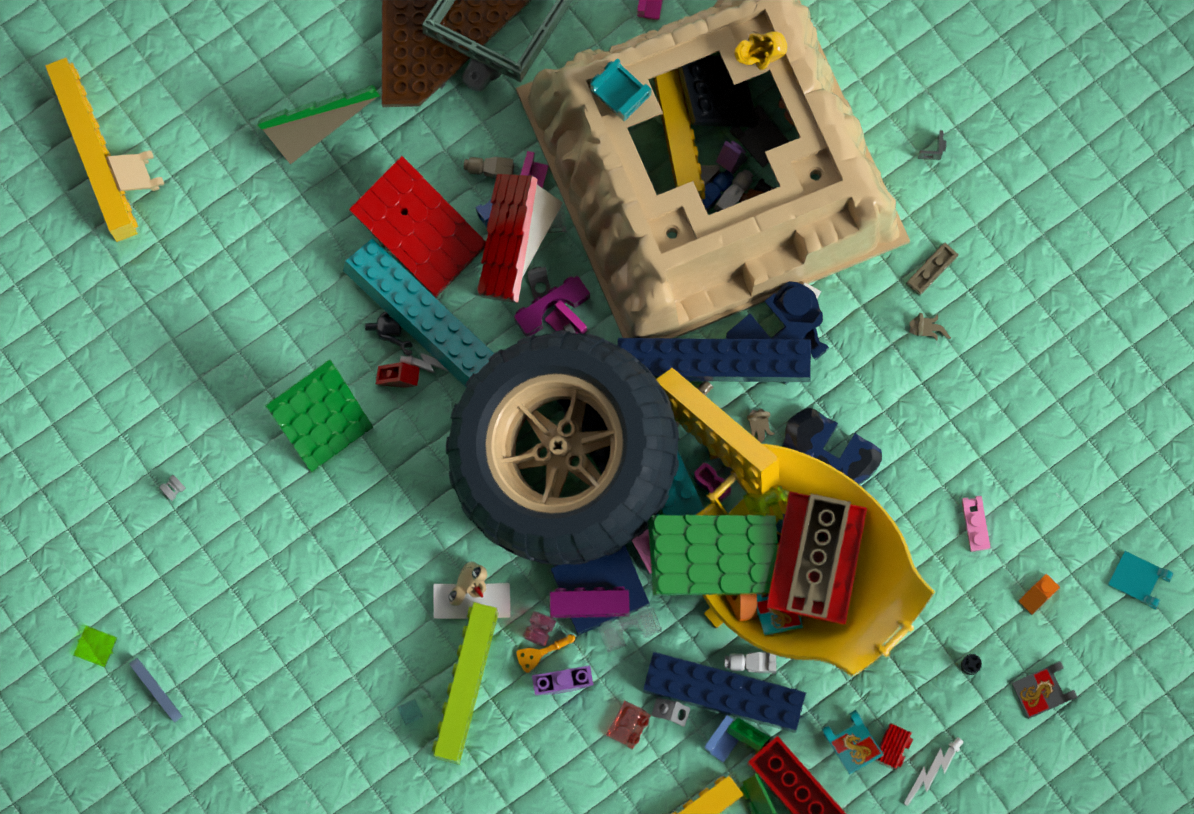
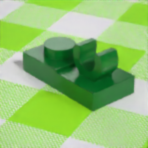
(748, 734)

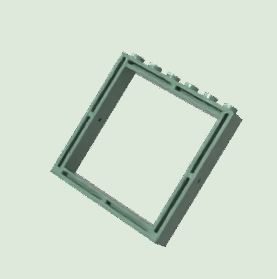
(432, 25)

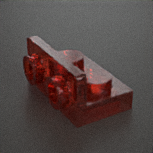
(629, 725)

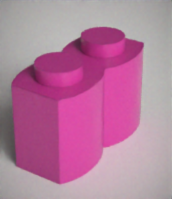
(707, 479)

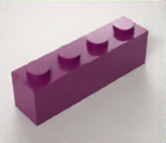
(589, 603)

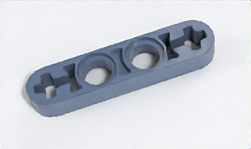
(155, 689)

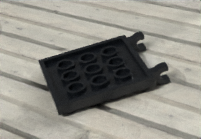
(713, 96)

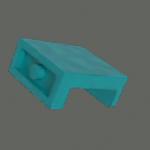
(619, 89)

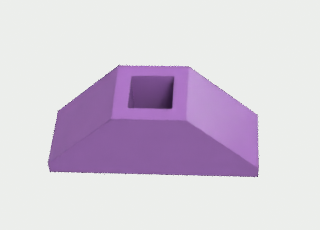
(731, 156)
(562, 681)

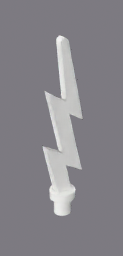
(426, 364)
(939, 760)

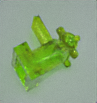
(759, 503)

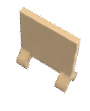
(131, 172)

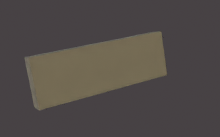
(932, 269)

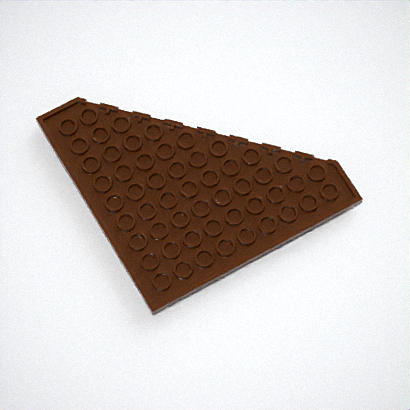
(419, 65)

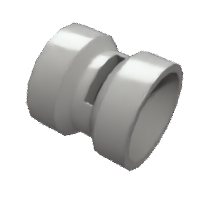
(175, 484)

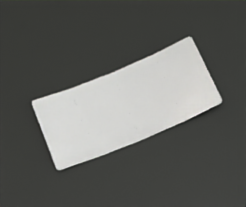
(496, 595)

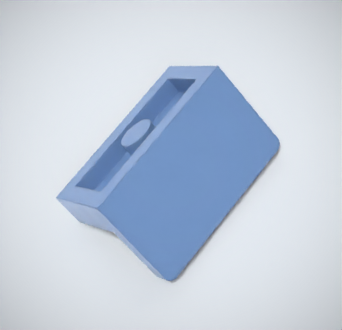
(721, 742)

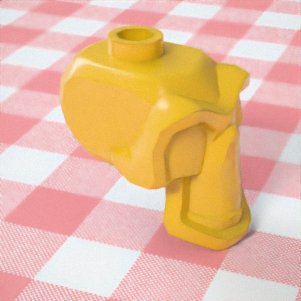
(761, 49)

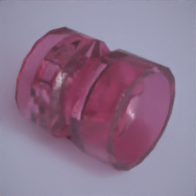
(539, 628)

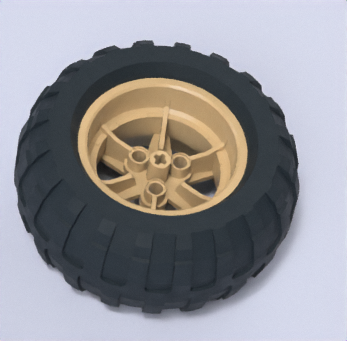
(509, 392)

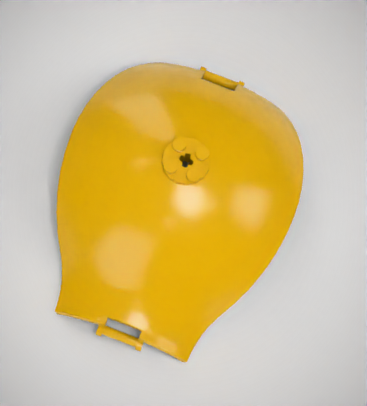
(886, 585)

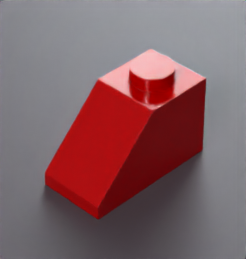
(398, 375)

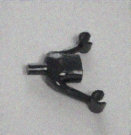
(387, 330)

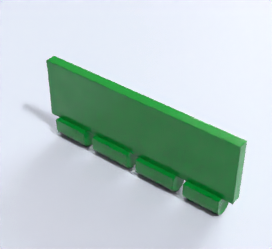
(755, 791)

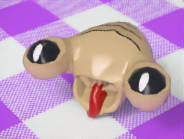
(470, 581)

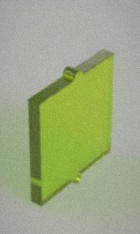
(95, 646)

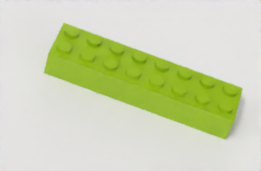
(466, 683)

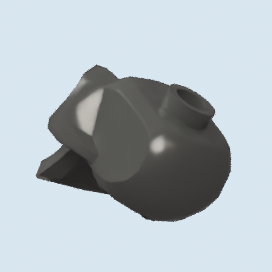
(479, 75)

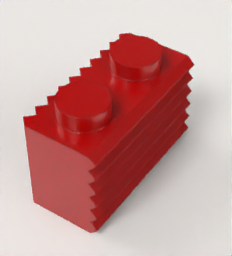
(893, 746)

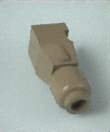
(490, 166)

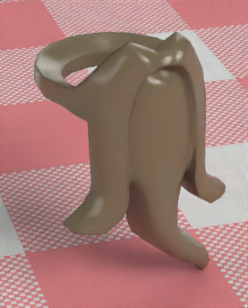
(923, 327)
(759, 423)

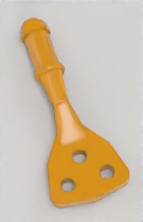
(539, 653)

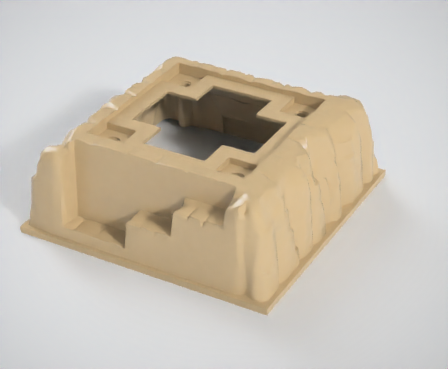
(743, 251)

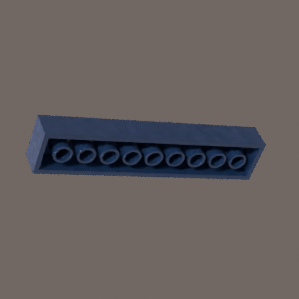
(725, 358)

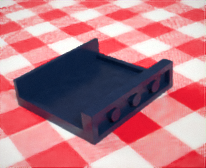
(604, 572)

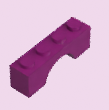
(571, 292)

